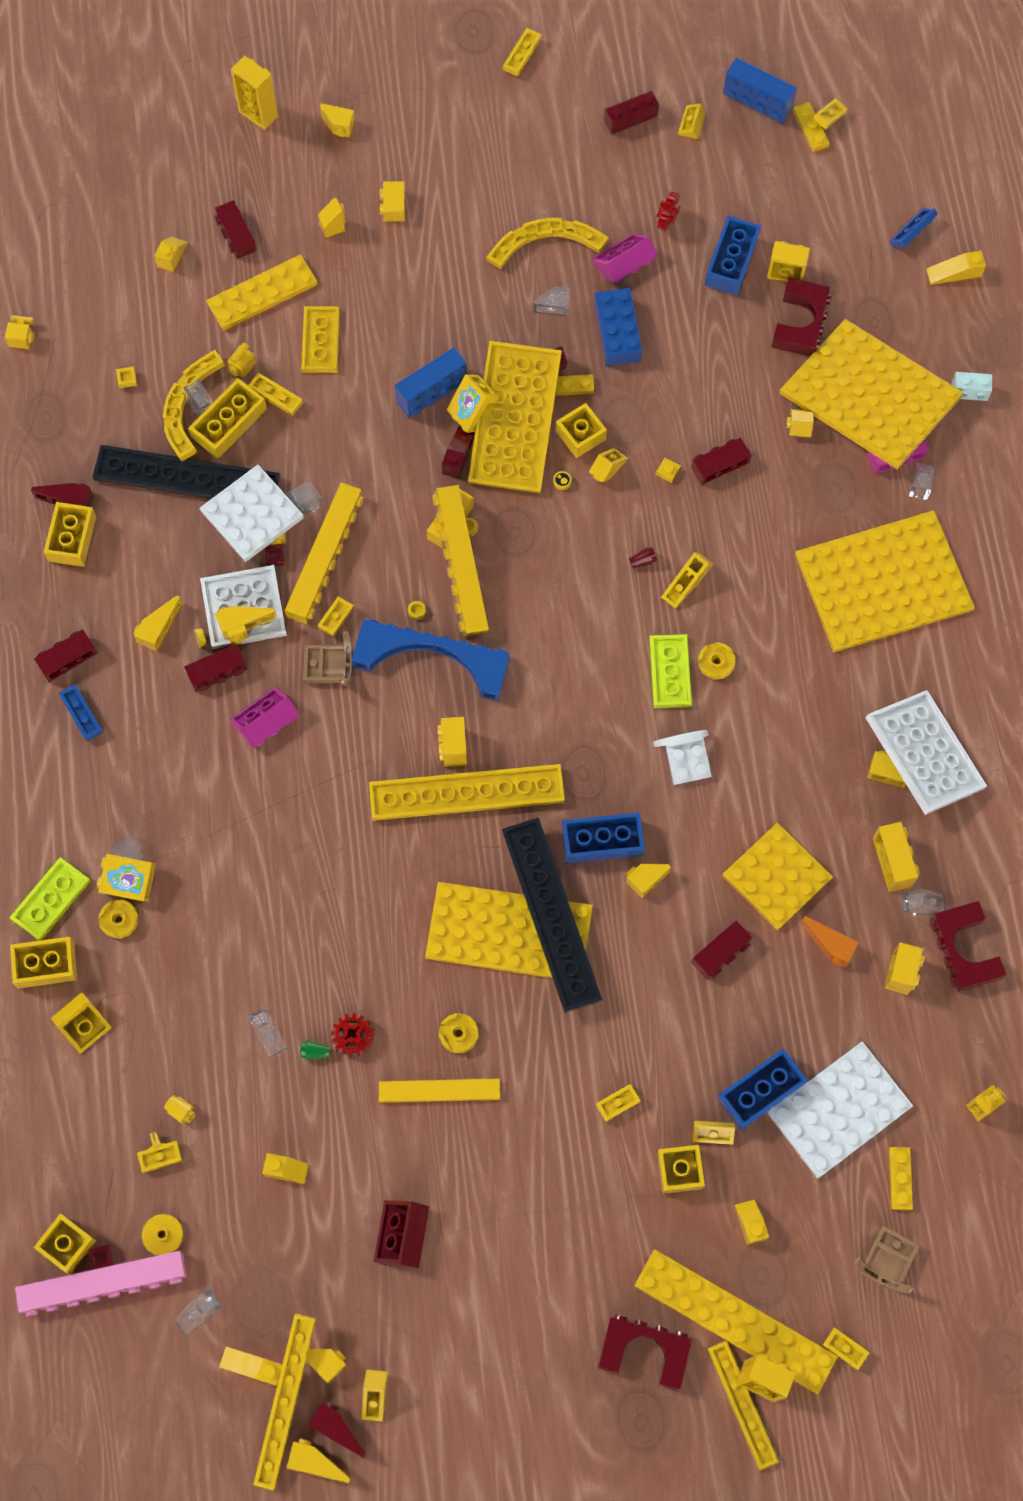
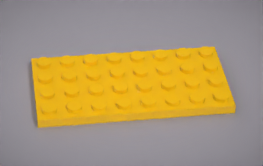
(516, 429)
(491, 930)

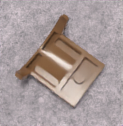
(328, 662)
(889, 1260)

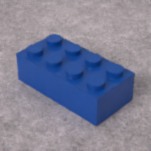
(759, 90)
(732, 255)
(617, 327)
(430, 383)
(602, 838)
(761, 1089)

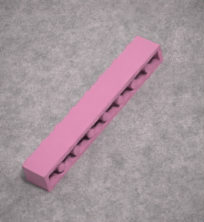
(100, 1282)

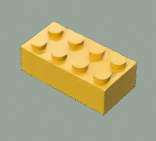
(254, 92)
(227, 418)

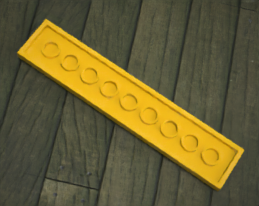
(466, 792)
(734, 1320)

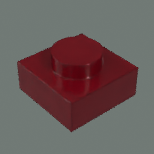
(275, 555)
(101, 1257)

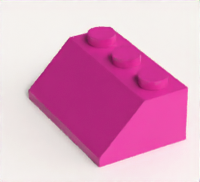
(625, 257)
(264, 717)

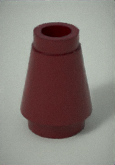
(643, 558)

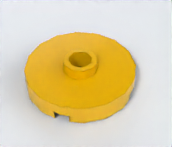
(719, 652)
(111, 912)
(455, 1023)
(172, 1239)

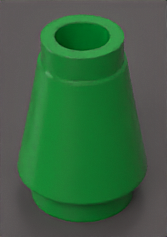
(312, 1050)

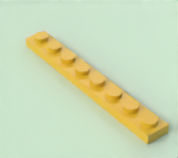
(284, 1401)

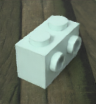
(973, 385)

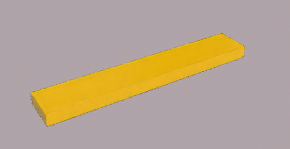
(439, 1090)
(743, 1406)

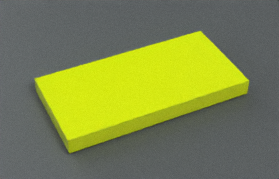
(670, 671)
(50, 899)

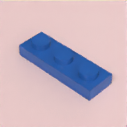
(913, 227)
(80, 712)

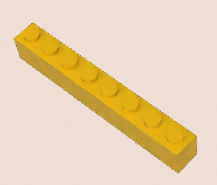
(324, 553)
(461, 561)

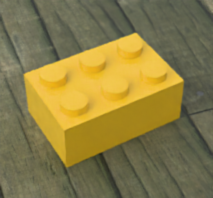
(70, 534)
(895, 856)
(43, 962)

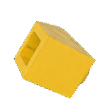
(332, 218)

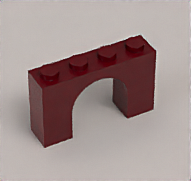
(803, 339)
(963, 972)
(674, 1348)

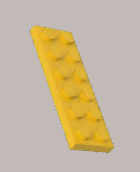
(261, 292)

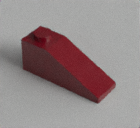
(457, 453)
(64, 493)
(332, 1425)

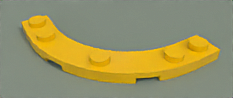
(541, 229)
(177, 399)

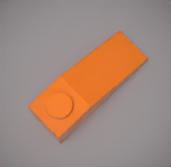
(832, 943)

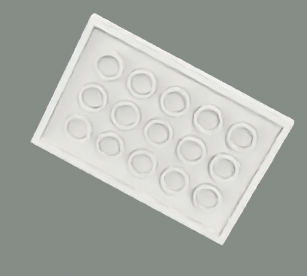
(926, 752)
(840, 1110)

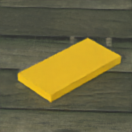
(320, 339)

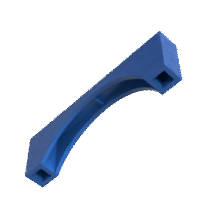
(381, 641)

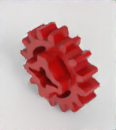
(668, 211)
(358, 1029)

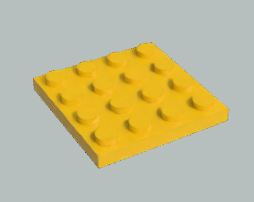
(777, 876)

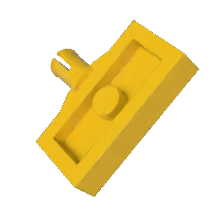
(159, 1154)

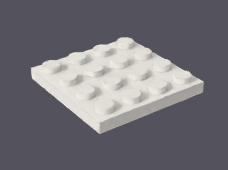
(251, 513)
(243, 589)

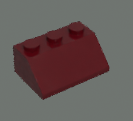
(401, 1233)

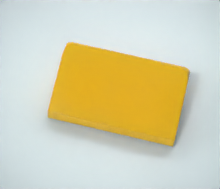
(692, 121)

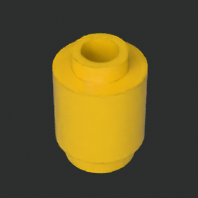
(180, 1109)

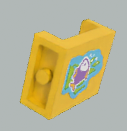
(471, 401)
(126, 877)

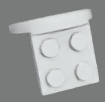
(686, 756)

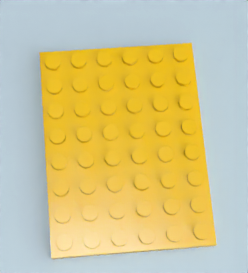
(871, 393)
(884, 581)

